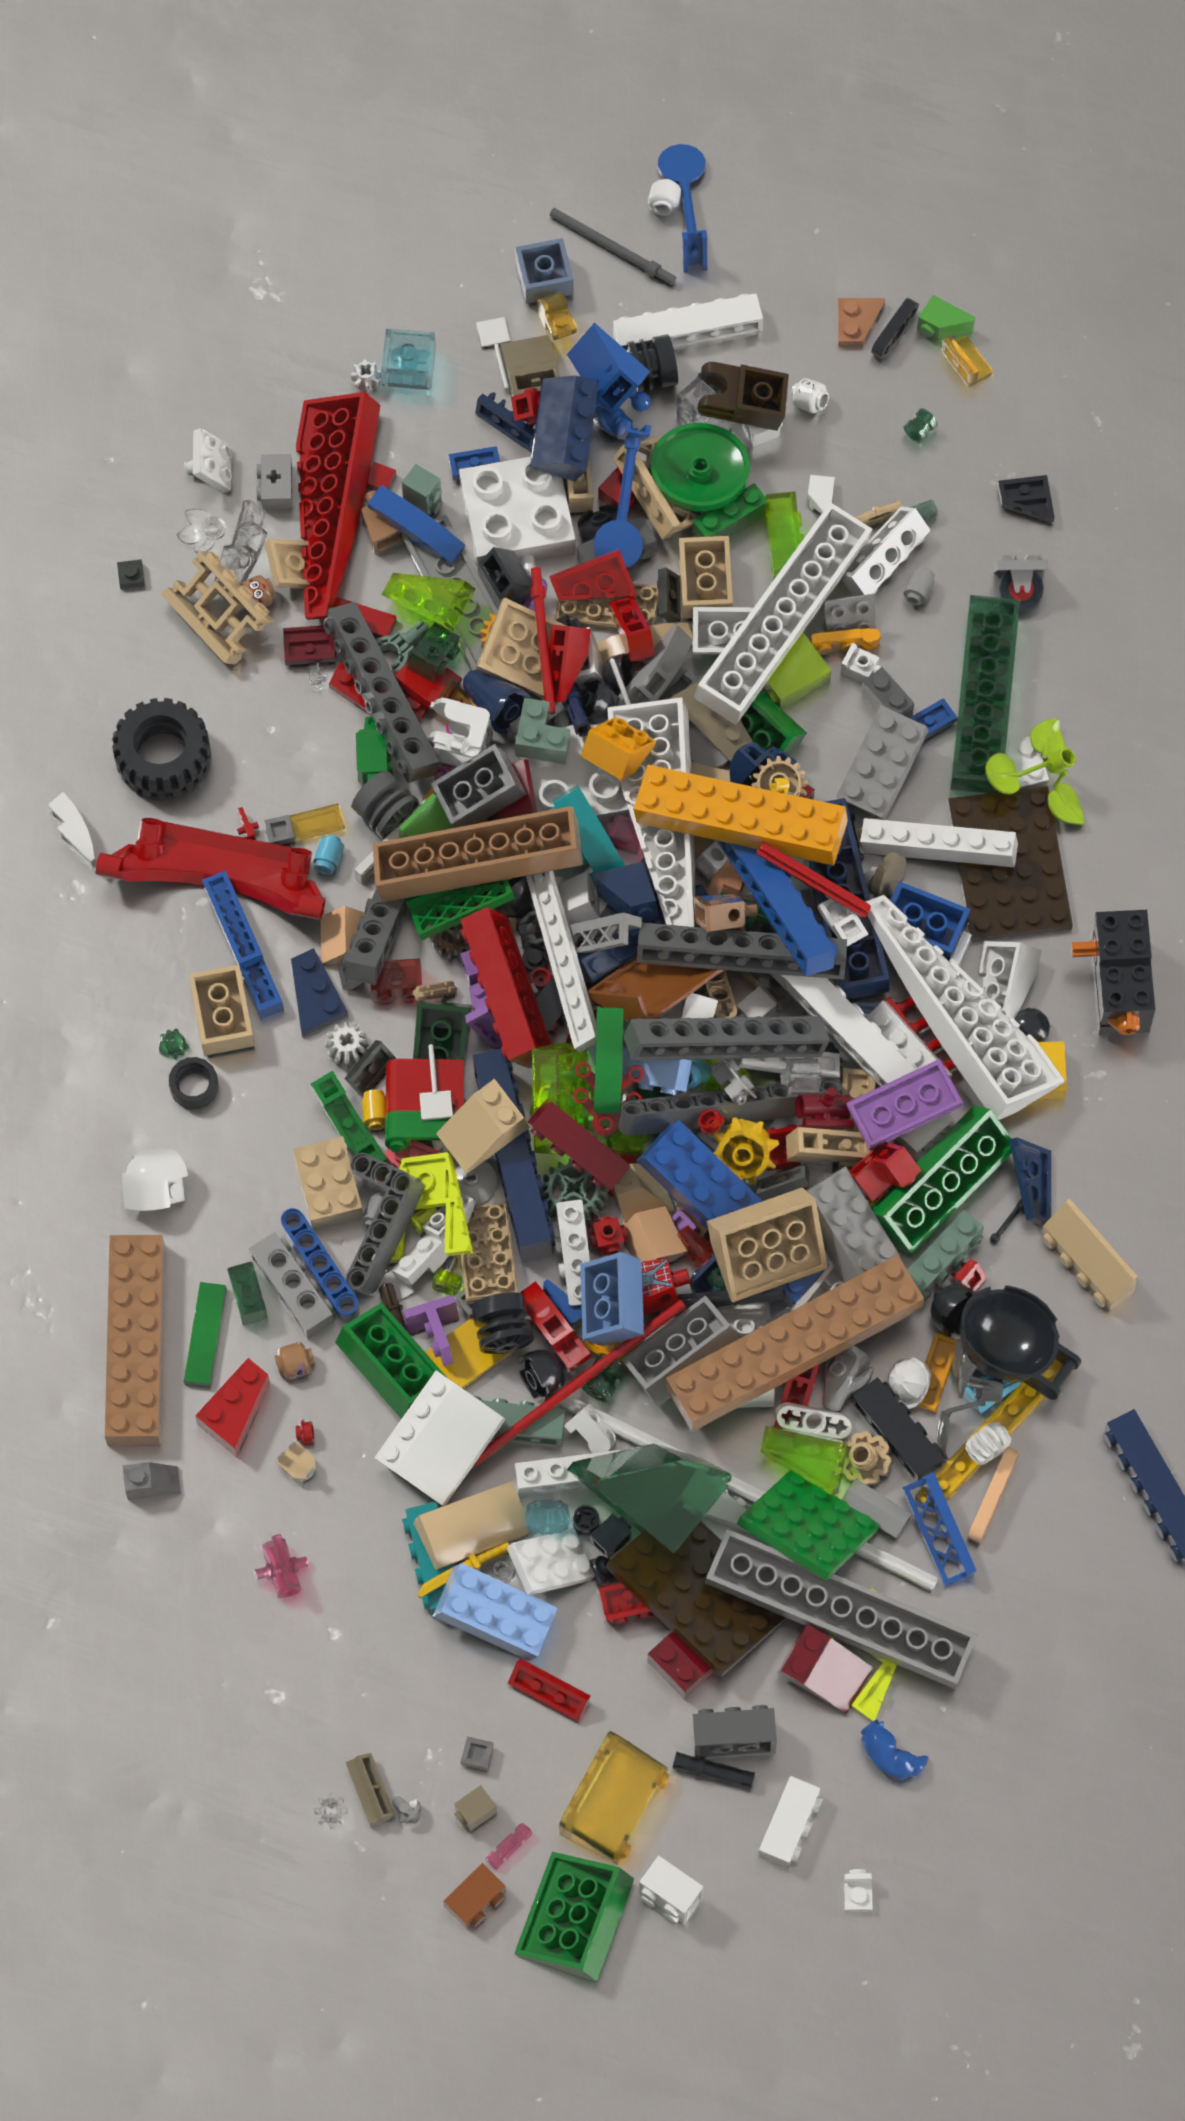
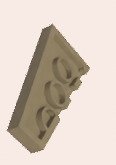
(714, 727)

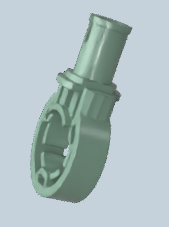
(403, 643)

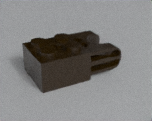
(747, 395)

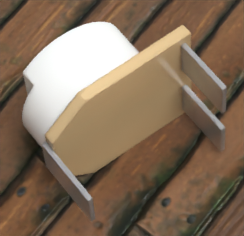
(297, 1462)

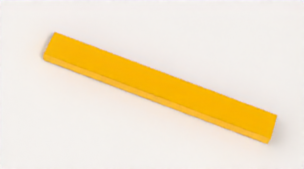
(1008, 1414)

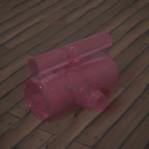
(281, 1567)

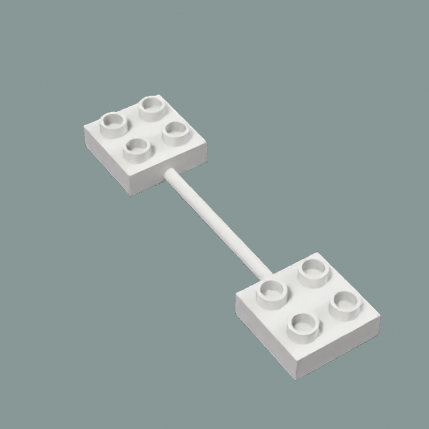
(529, 514)

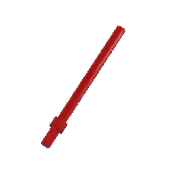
(538, 594)

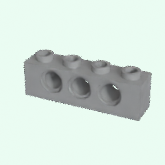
(309, 1320)

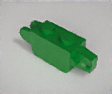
(371, 752)

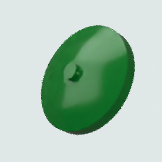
(700, 466)

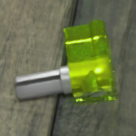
(446, 1280)

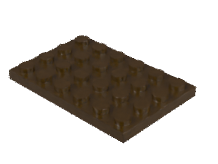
(1021, 897)
(674, 1589)

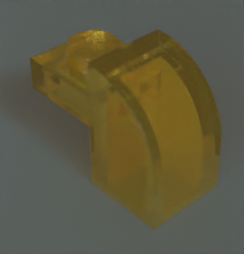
(556, 315)

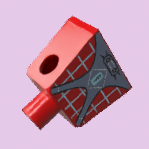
(661, 1285)

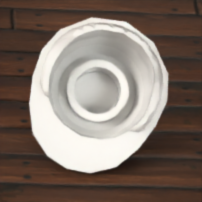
(909, 1381)

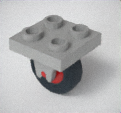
(1021, 579)

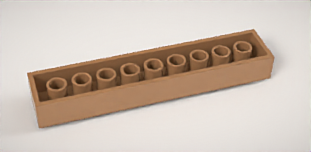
(794, 1343)

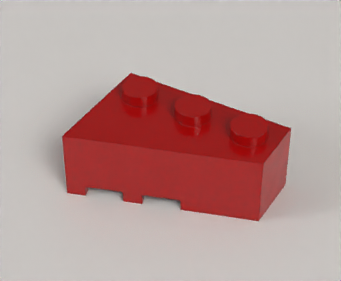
(234, 1405)

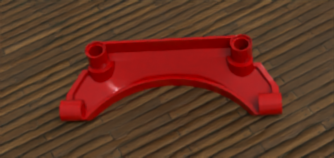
(191, 854)

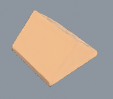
(337, 932)
(654, 1236)

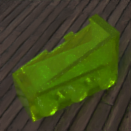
(782, 528)
(431, 598)
(808, 1455)

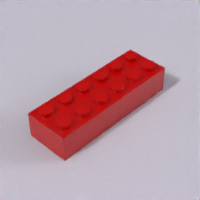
(505, 985)

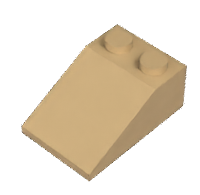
(482, 1126)

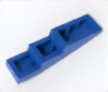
(416, 524)

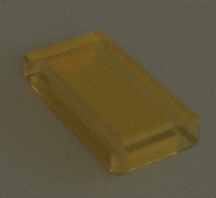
(317, 822)

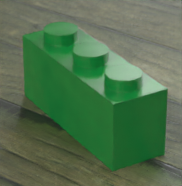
(733, 517)

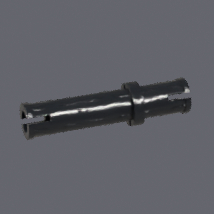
(713, 1770)

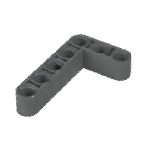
(383, 1220)

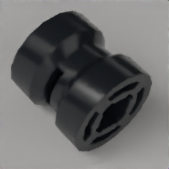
(586, 1516)

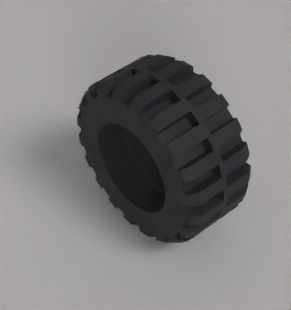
(152, 720)

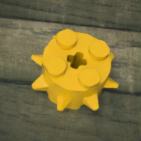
(757, 1146)

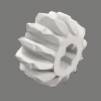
(343, 1036)
(988, 1443)

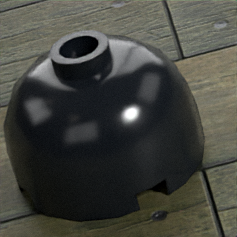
(597, 699)
(523, 900)
(948, 1307)
(542, 1373)

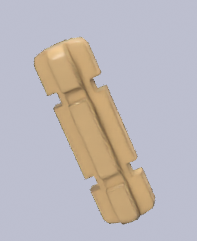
(434, 990)

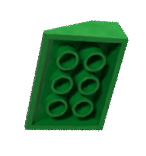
(575, 1915)

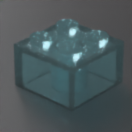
(408, 359)

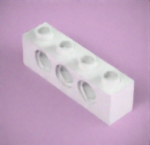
(887, 540)
(549, 1475)

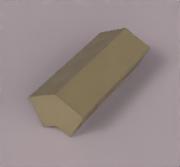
(370, 1789)

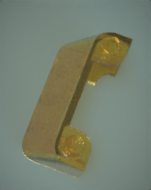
(612, 1798)

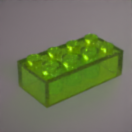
(557, 1080)

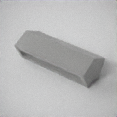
(879, 1508)

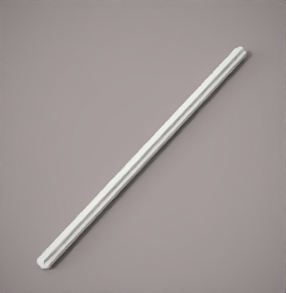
(752, 1494)

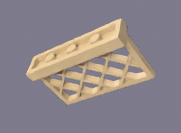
(649, 495)

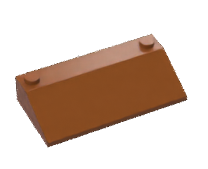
(649, 989)

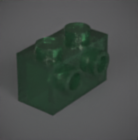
(434, 652)

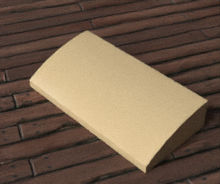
(472, 1525)

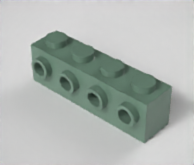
(945, 1253)

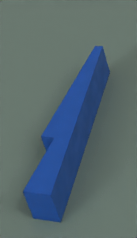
(243, 945)

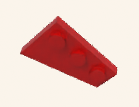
(595, 578)

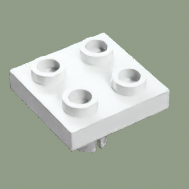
(210, 460)

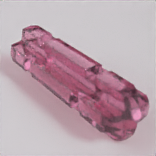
(509, 1845)

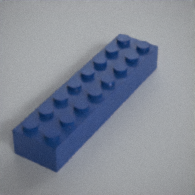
(704, 1185)

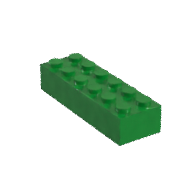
(946, 1179)

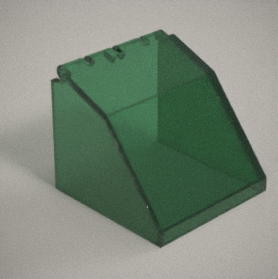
(655, 1488)

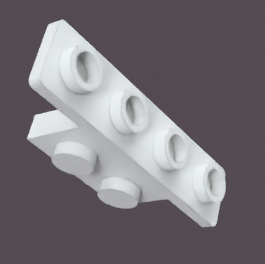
(573, 1246)

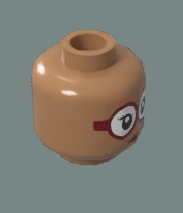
(261, 588)

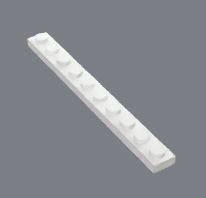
(563, 959)

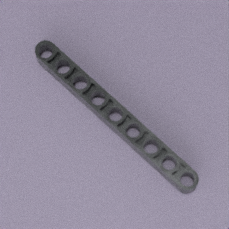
(655, 1114)

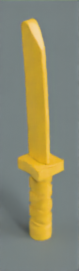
(473, 1561)

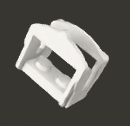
(469, 731)

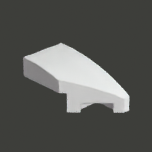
(820, 492)

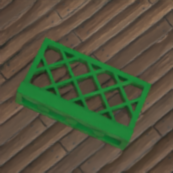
(425, 907)

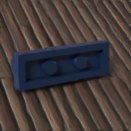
(503, 419)

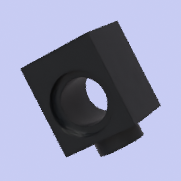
(611, 1536)

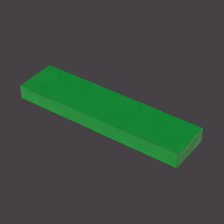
(205, 1334)

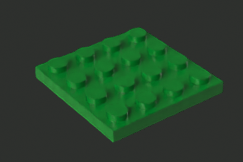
(808, 1524)

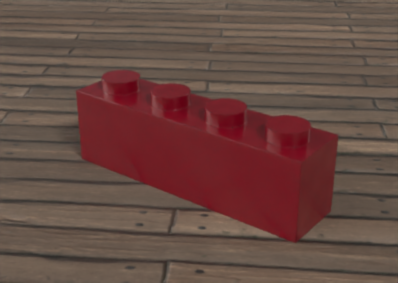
(579, 1144)

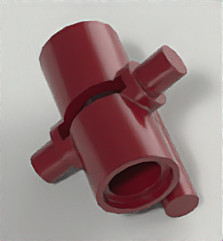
(824, 1110)

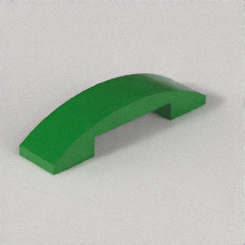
(608, 1060)
(344, 1117)

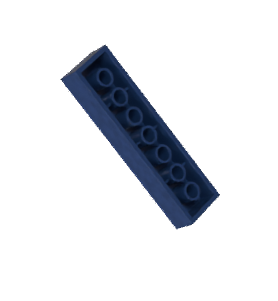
(865, 961)
(518, 1168)

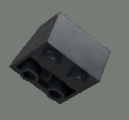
(504, 576)

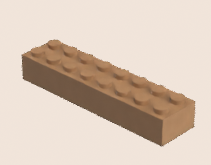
(477, 854)
(134, 1340)

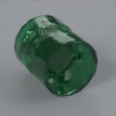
(603, 1385)

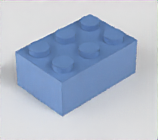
(612, 1299)

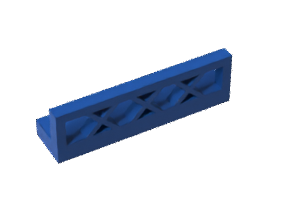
(949, 1527)

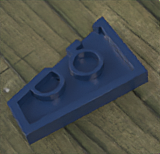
(315, 993)
(1034, 1179)

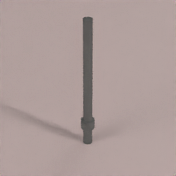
(652, 268)

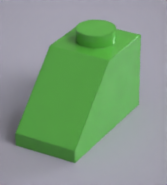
(943, 319)

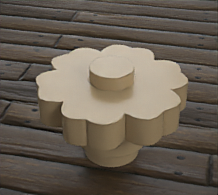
(867, 1458)

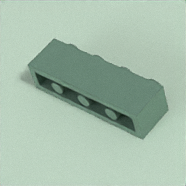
(545, 1431)

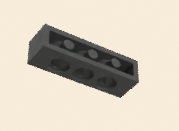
(373, 939)

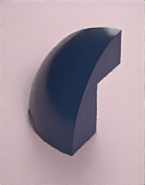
(748, 758)

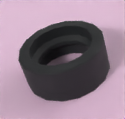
(186, 1065)

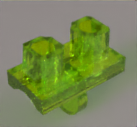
(624, 1144)

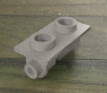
(739, 1087)

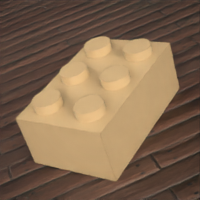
(705, 573)
(221, 1010)
(328, 1183)

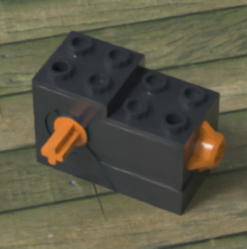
(1120, 971)

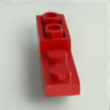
(555, 1327)

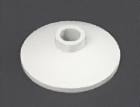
(484, 1185)

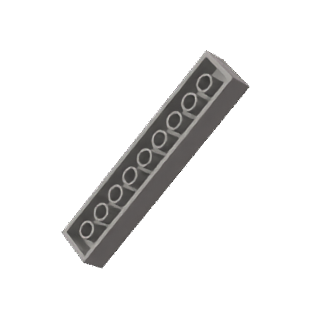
(841, 1609)

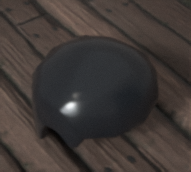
(623, 668)
(1034, 1023)

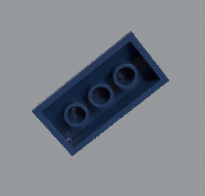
(564, 426)

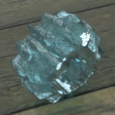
(547, 1516)

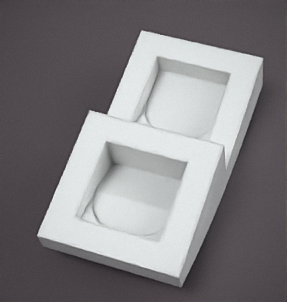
(842, 921)

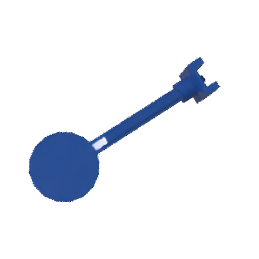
(683, 166)
(618, 532)

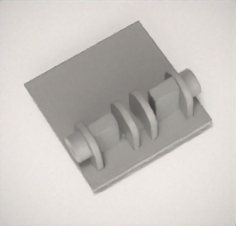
(850, 613)

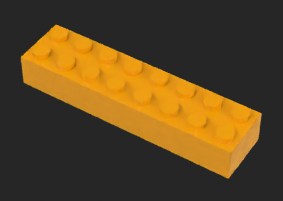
(740, 814)

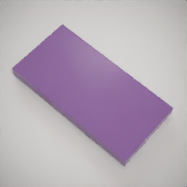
(904, 1104)

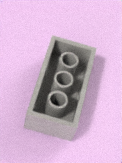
(882, 763)
(849, 1226)
(677, 1345)

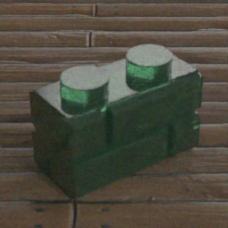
(247, 1293)

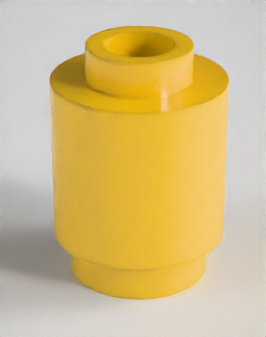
(373, 1109)

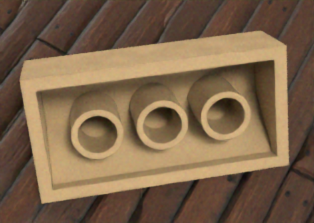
(1089, 1256)

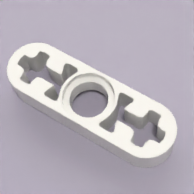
(833, 1417)

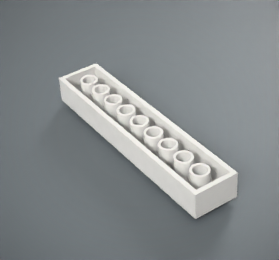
(782, 613)

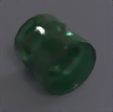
(920, 425)

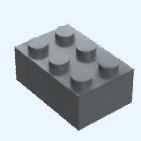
(479, 788)
(734, 1732)

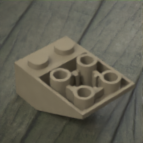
(529, 363)

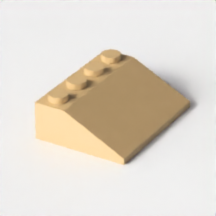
(768, 1244)

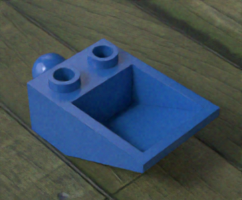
(615, 369)

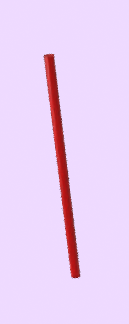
(579, 1381)

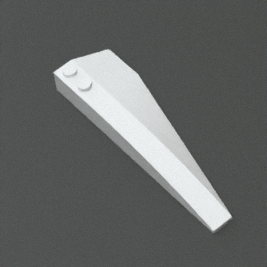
(666, 852)
(986, 1047)

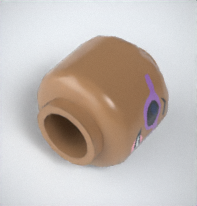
(294, 1360)

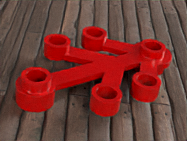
(589, 1104)

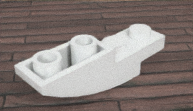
(429, 1251)

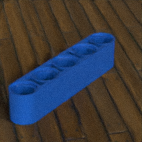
(315, 1254)

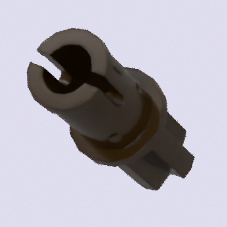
(391, 1302)

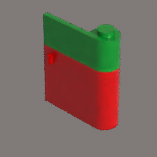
(402, 1099)

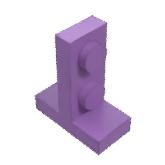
(481, 1018)
(430, 1318)

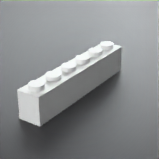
(693, 323)
(939, 842)

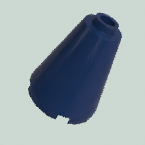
(496, 696)

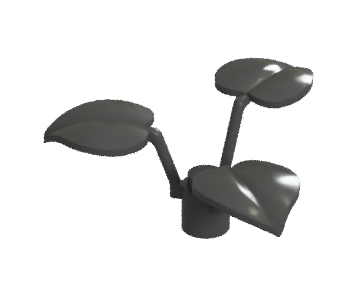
(983, 1389)

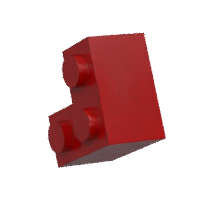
(884, 1167)

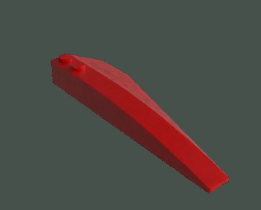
(334, 468)

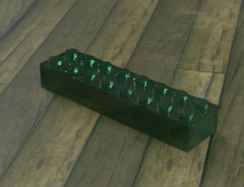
(984, 690)

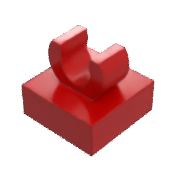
(970, 1275)

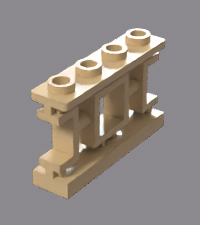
(204, 621)

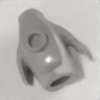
(845, 1377)

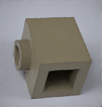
(474, 1808)

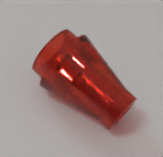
(695, 1244)

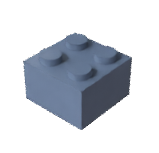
(544, 269)

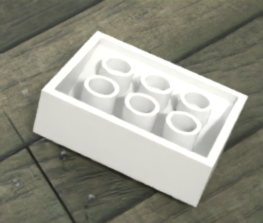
(440, 1438)

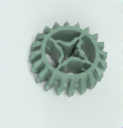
(562, 1177)

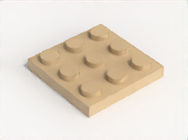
(513, 647)

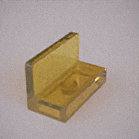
(966, 360)

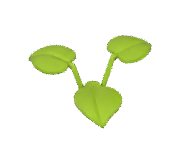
(1048, 740)

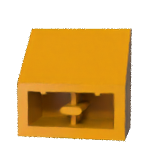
(617, 747)

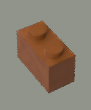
(475, 1897)

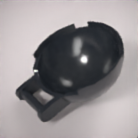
(1015, 1339)

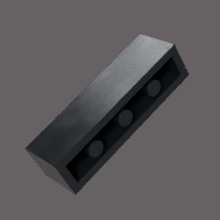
(900, 1432)

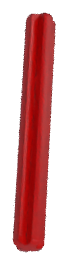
(813, 879)

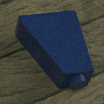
(628, 891)

